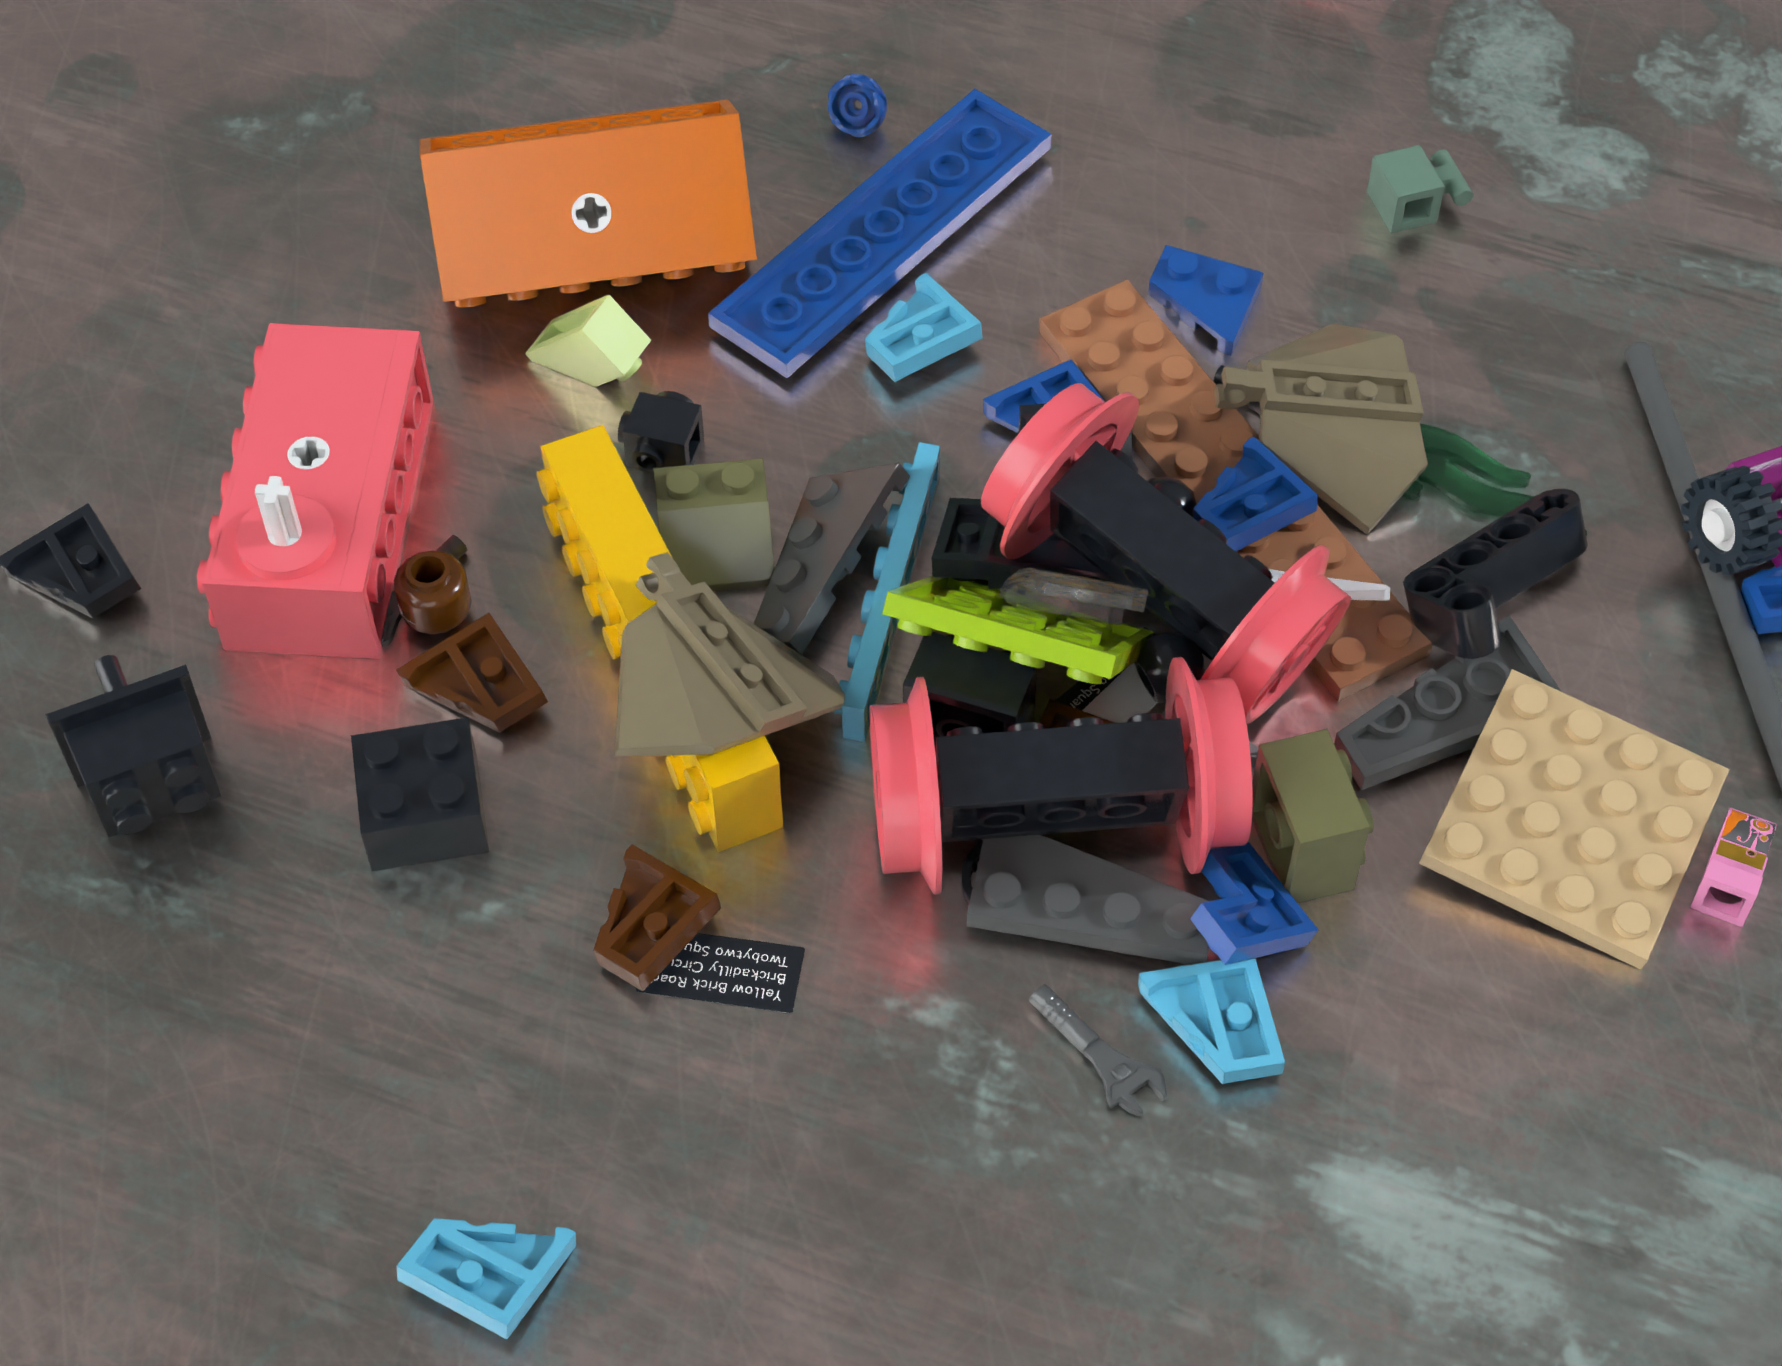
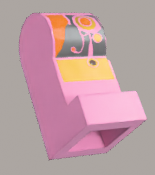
(1735, 866)

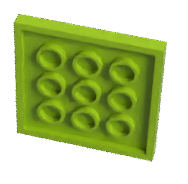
(983, 619)

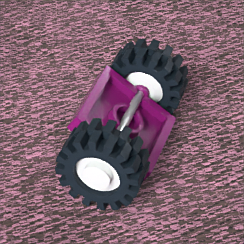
(1737, 514)

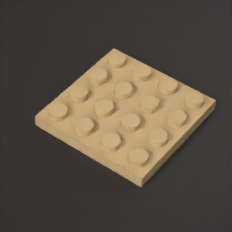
(1575, 818)

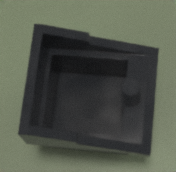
(138, 747)

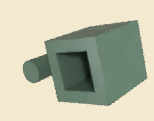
(1411, 188)

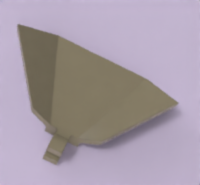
(1338, 416)
(706, 676)

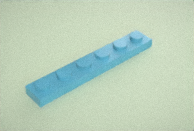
(893, 569)

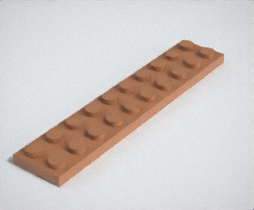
(1186, 437)

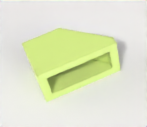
(591, 343)

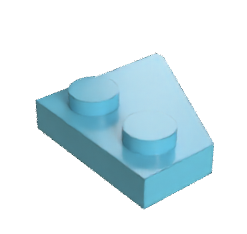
(921, 330)
(1219, 1016)
(484, 1269)

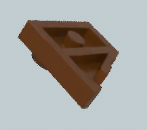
(476, 676)
(651, 918)

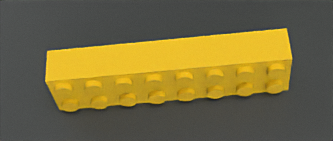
(609, 545)

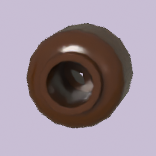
(432, 592)

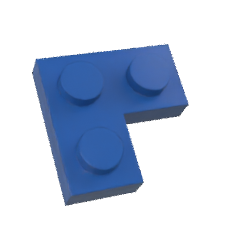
(1254, 908)

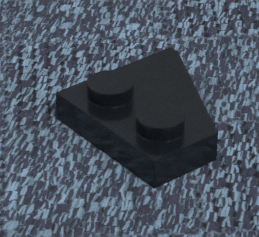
(73, 564)

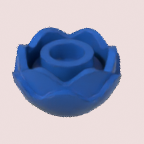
(844, 111)

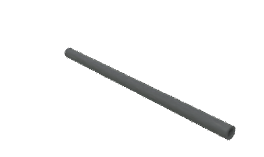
(1723, 588)

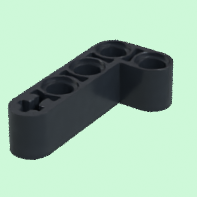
(1459, 590)

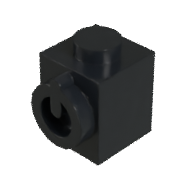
(661, 431)

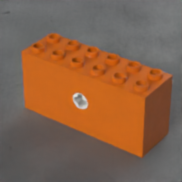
(514, 197)

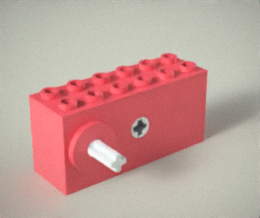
(318, 492)

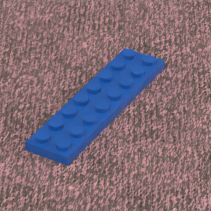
(879, 233)

